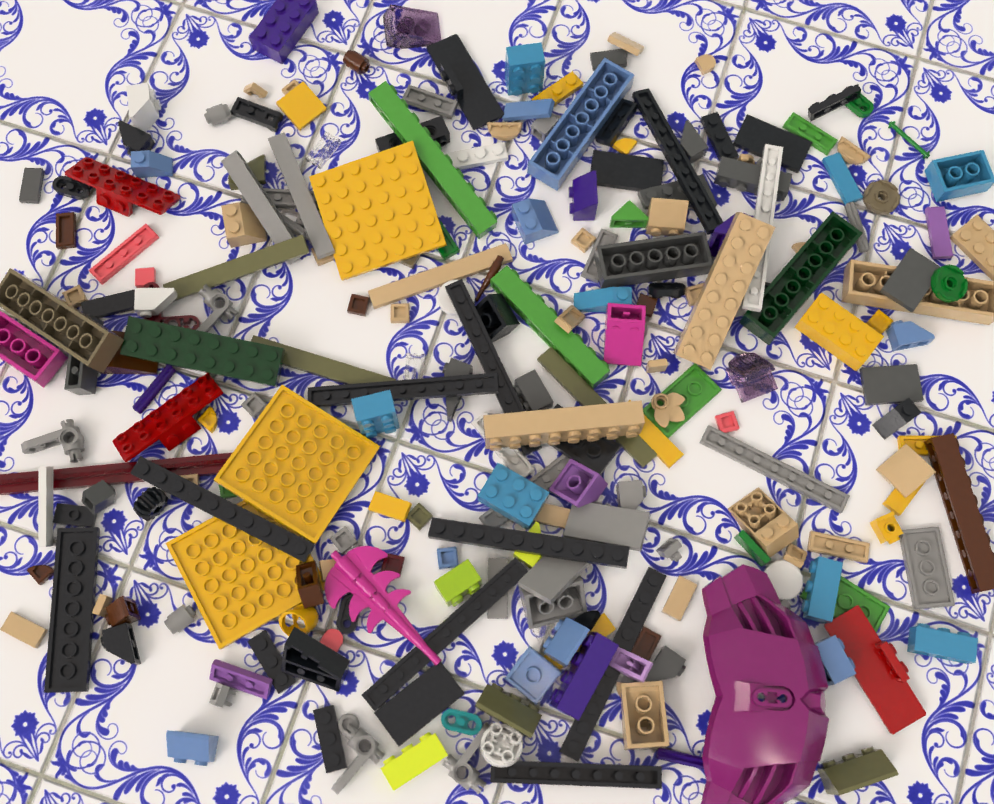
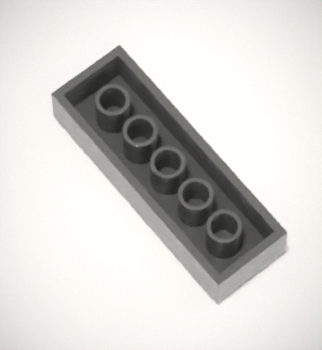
(653, 260)

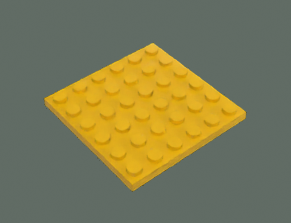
(377, 210)
(297, 464)
(236, 577)

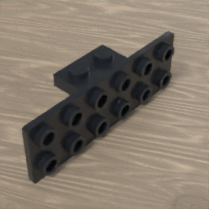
(465, 81)

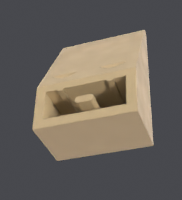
(764, 522)

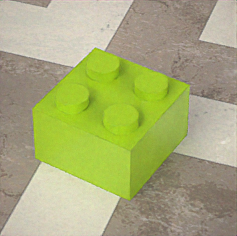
(458, 583)

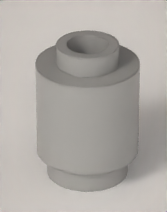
(217, 114)
(180, 618)

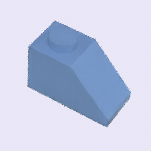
(151, 164)
(907, 335)

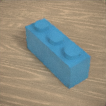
(822, 590)
(942, 644)

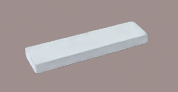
(510, 457)
(45, 506)

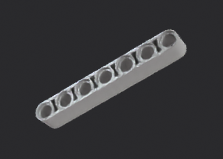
(257, 199)

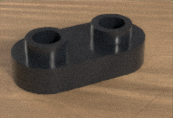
(72, 188)
(670, 289)
(344, 616)

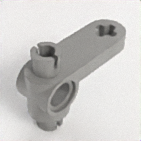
(210, 298)
(56, 438)
(355, 737)
(472, 779)

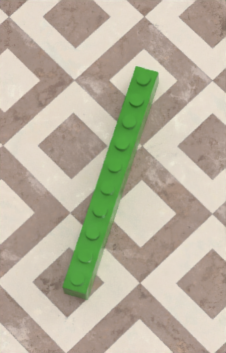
(432, 159)

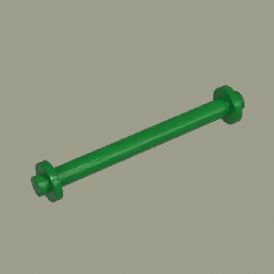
(925, 154)

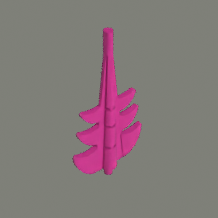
(354, 575)

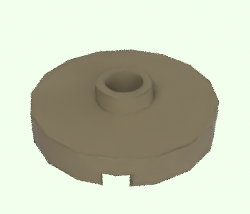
(884, 190)

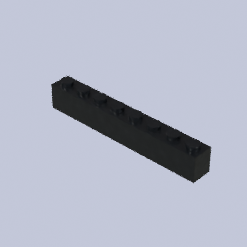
(579, 774)

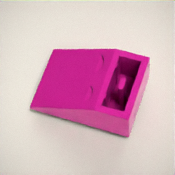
(624, 334)

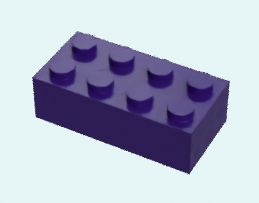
(283, 27)
(583, 675)

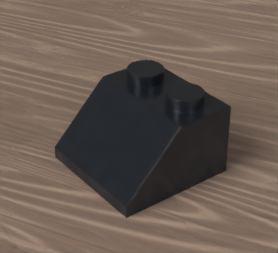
(496, 316)

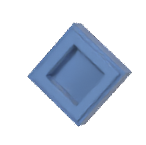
(447, 557)

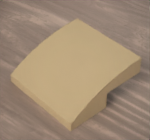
(905, 470)

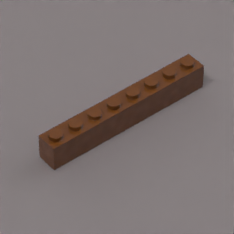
(962, 511)

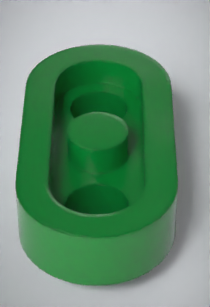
(861, 103)

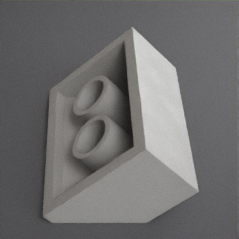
(568, 604)

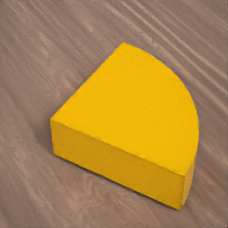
(624, 145)
(209, 419)

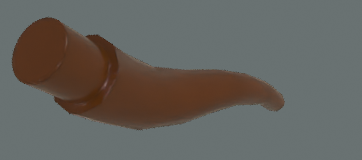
(494, 269)

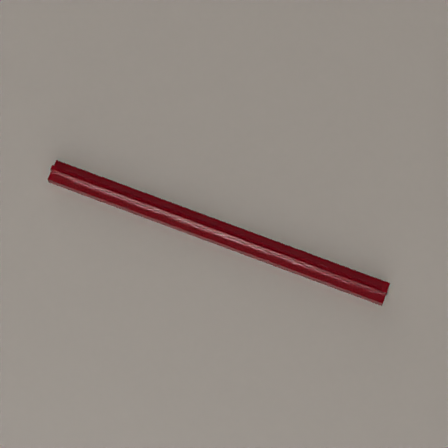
(111, 473)

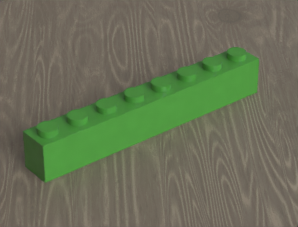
(541, 321)

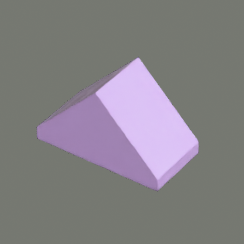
(631, 665)

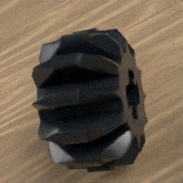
(150, 503)

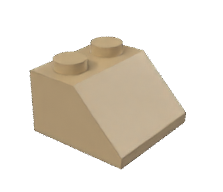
(666, 217)
(242, 225)

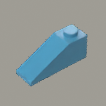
(598, 299)

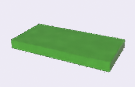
(695, 388)
(852, 595)

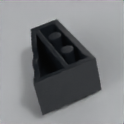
(313, 661)

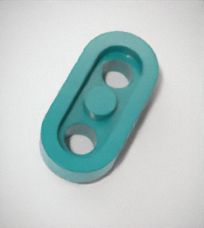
(461, 722)

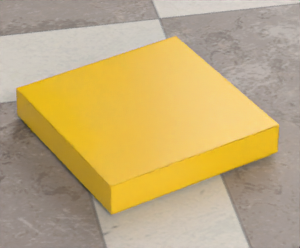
(301, 106)

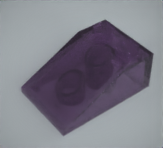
(410, 27)

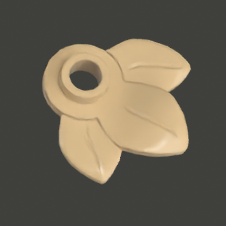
(670, 410)

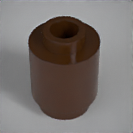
(356, 62)

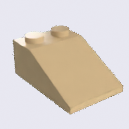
(644, 715)

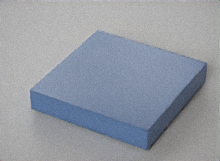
(533, 675)

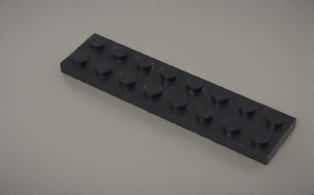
(72, 610)

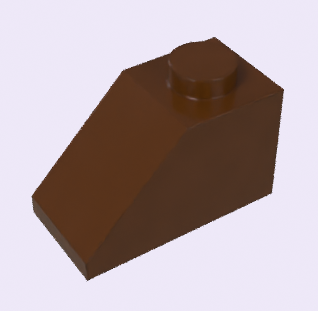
(309, 584)
(122, 611)

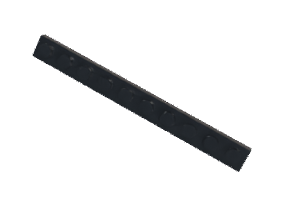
(677, 160)
(485, 350)
(407, 389)
(223, 509)
(529, 543)
(445, 633)
(625, 637)

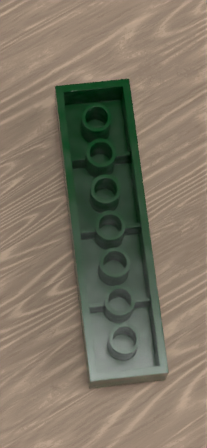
(801, 277)
(202, 351)

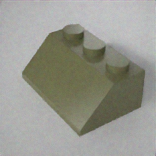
(509, 710)
(856, 771)

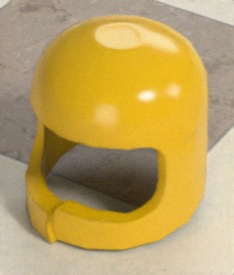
(308, 615)

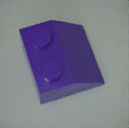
(584, 197)

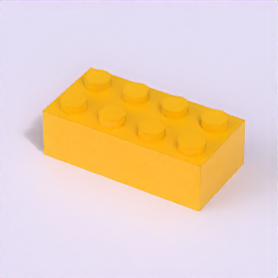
(839, 332)

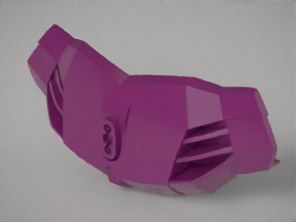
(754, 647)

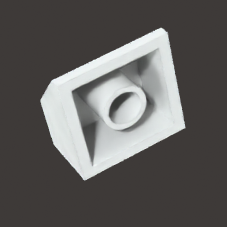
(142, 106)

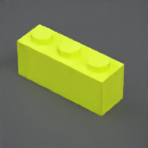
(413, 760)

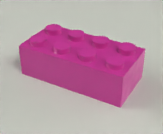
(28, 351)

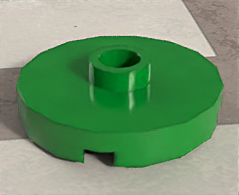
(956, 281)

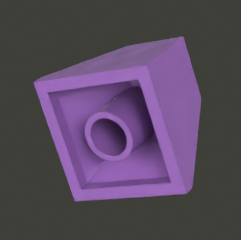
(578, 484)

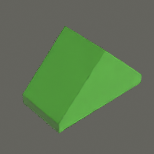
(629, 217)

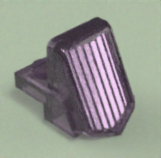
(751, 375)

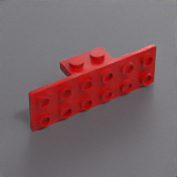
(121, 190)
(170, 422)
(877, 670)

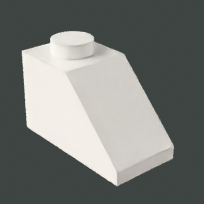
(153, 301)

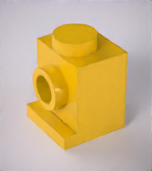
(880, 528)

